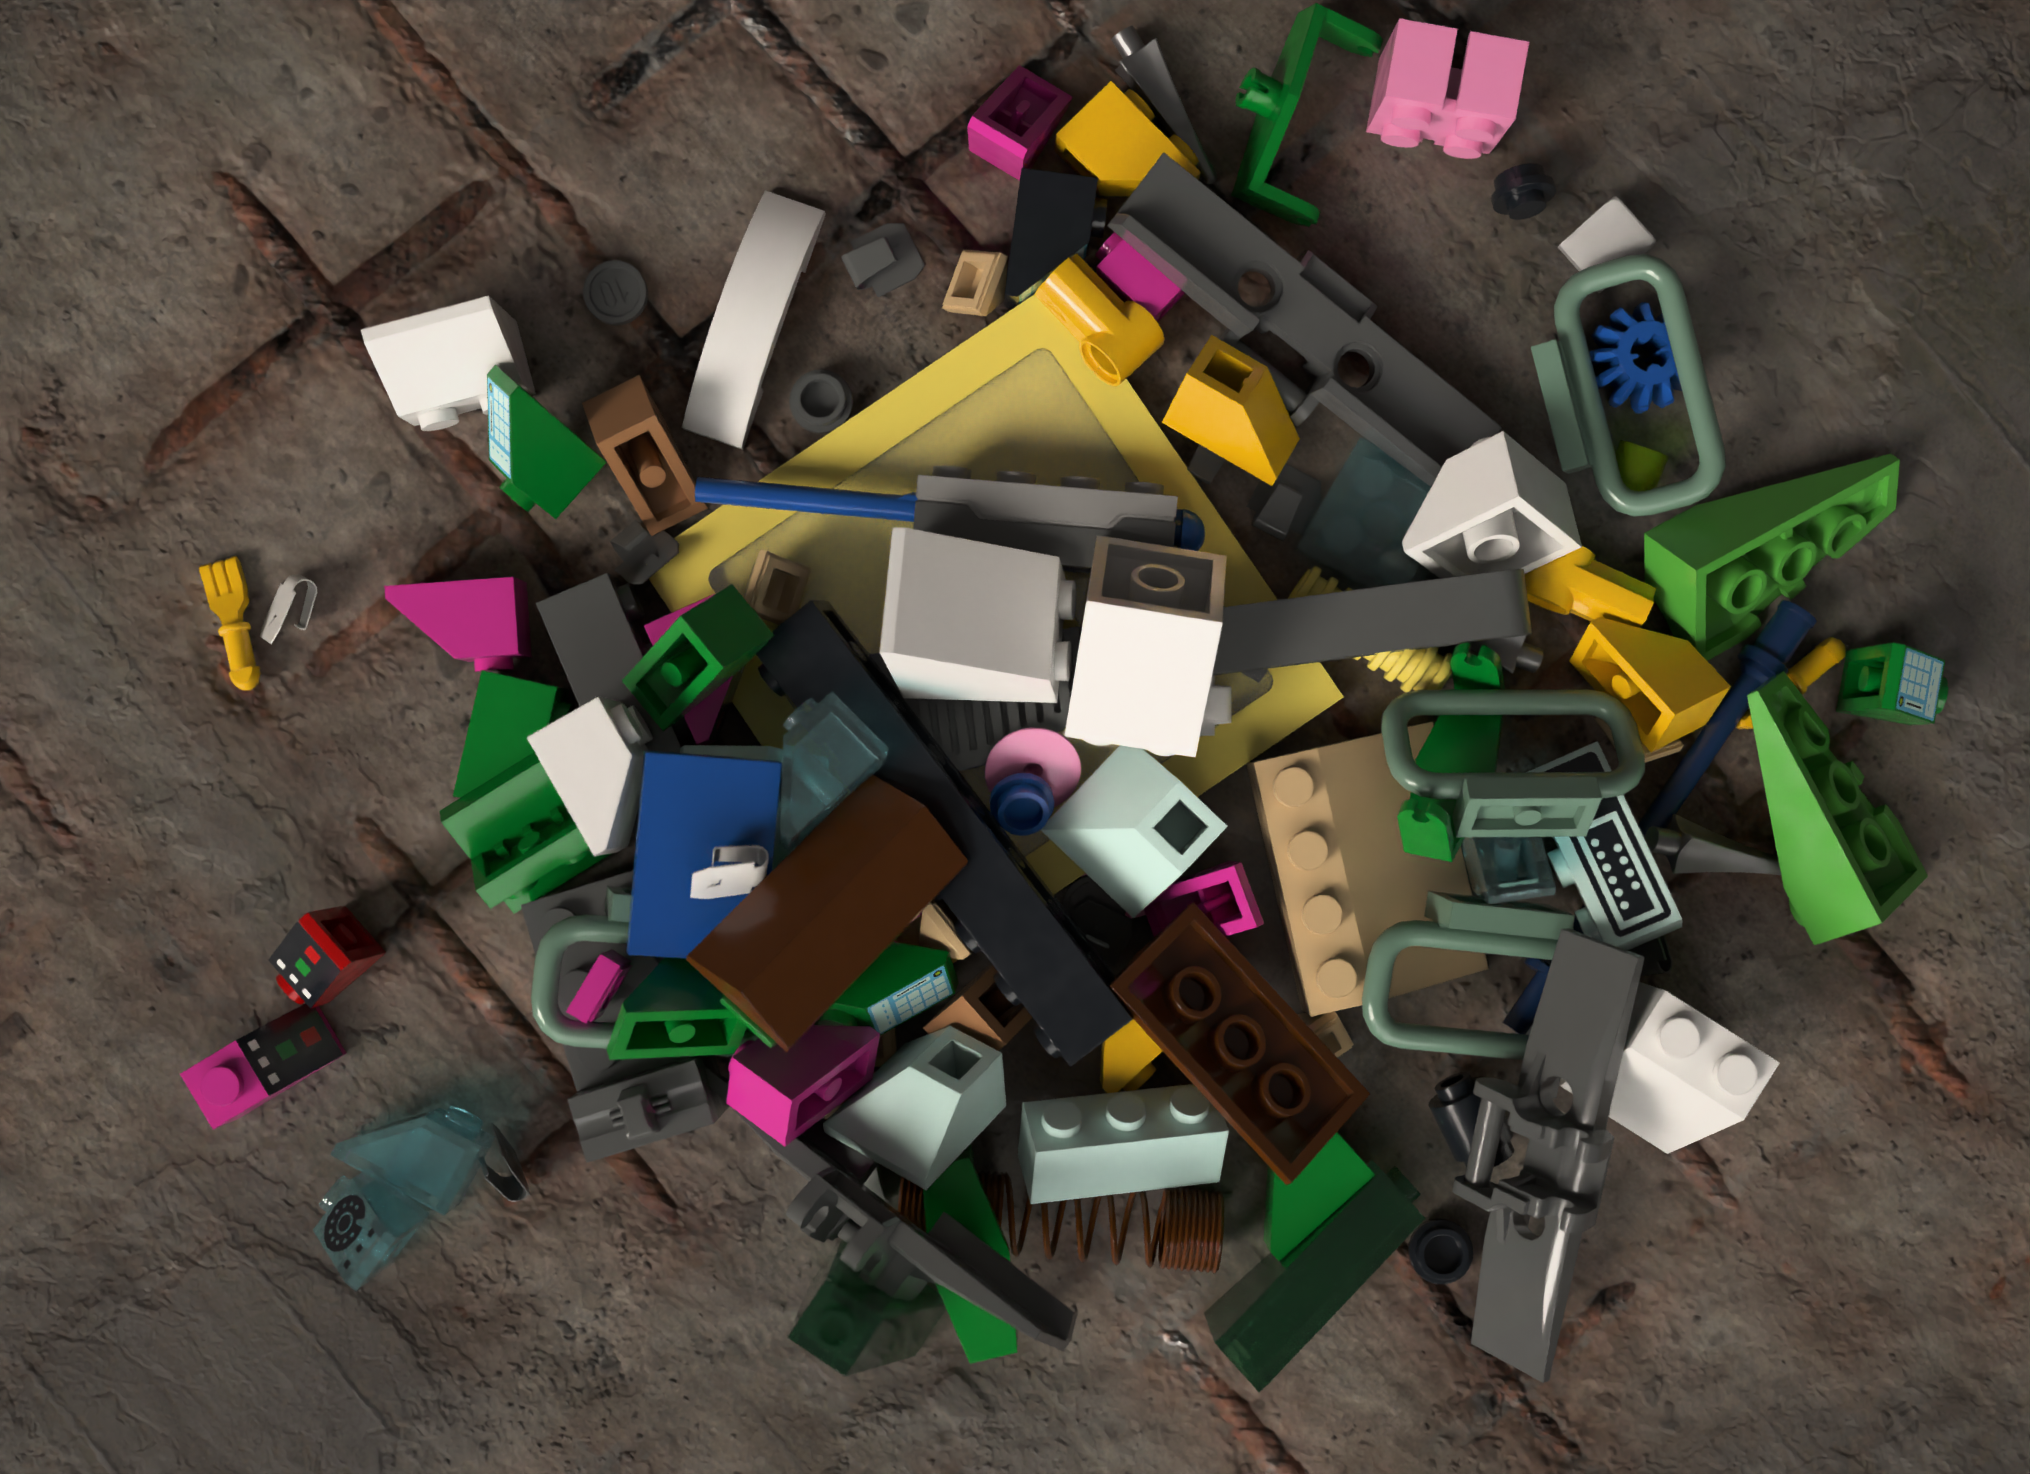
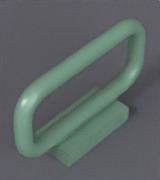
(1575, 400)
(1516, 801)
(1460, 925)
(548, 963)

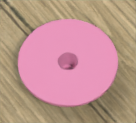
(1037, 753)

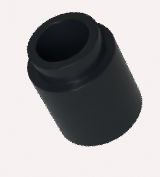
(1456, 1115)

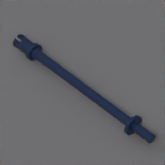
(1757, 665)

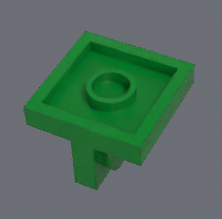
(518, 836)

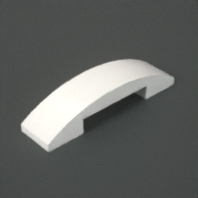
(750, 318)

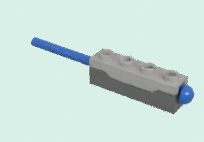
(998, 512)

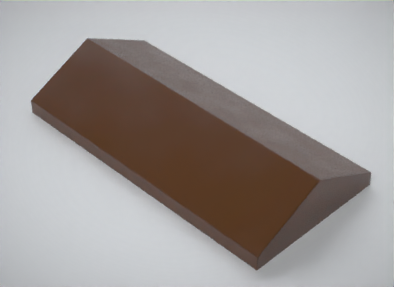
(829, 910)
(1238, 1042)

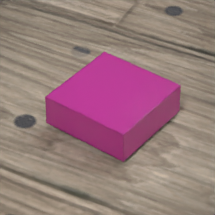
(599, 986)

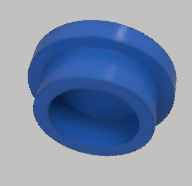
(1022, 803)

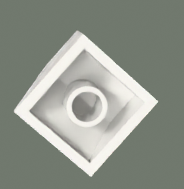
(441, 360)
(1492, 513)
(597, 769)

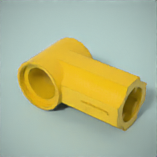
(1111, 332)
(1589, 589)

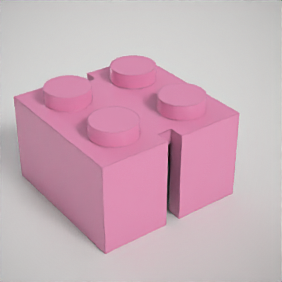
(1426, 98)

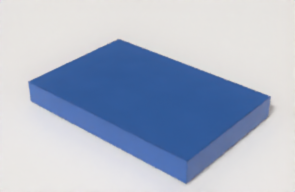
(683, 814)

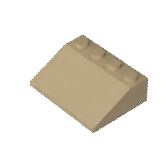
(1345, 871)

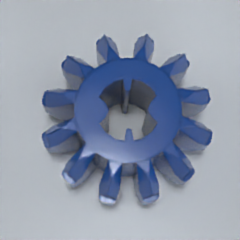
(1615, 358)

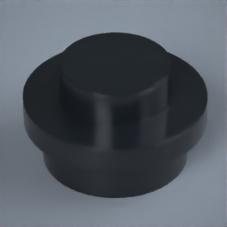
(1522, 191)
(1440, 1251)

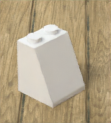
(975, 620)
(1147, 646)
(1683, 1073)

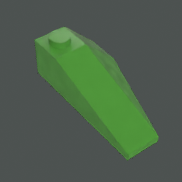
(1743, 551)
(1835, 851)

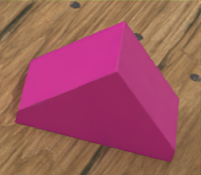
(1017, 121)
(1220, 894)

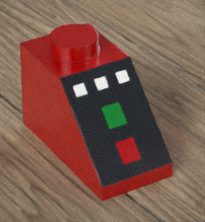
(324, 956)

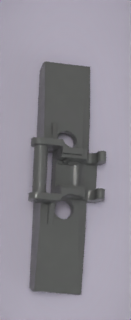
(1206, 251)
(1576, 1038)
(897, 1252)

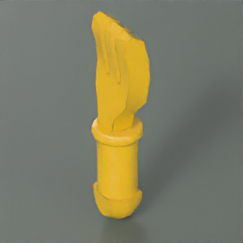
(228, 599)
(1808, 670)

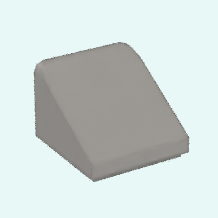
(1607, 236)

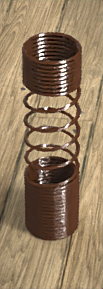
(1186, 1223)

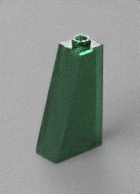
(1289, 1300)
(859, 1324)

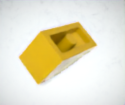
(1653, 675)

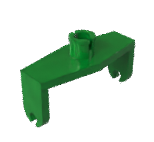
(1275, 102)
(1454, 746)
(964, 1198)

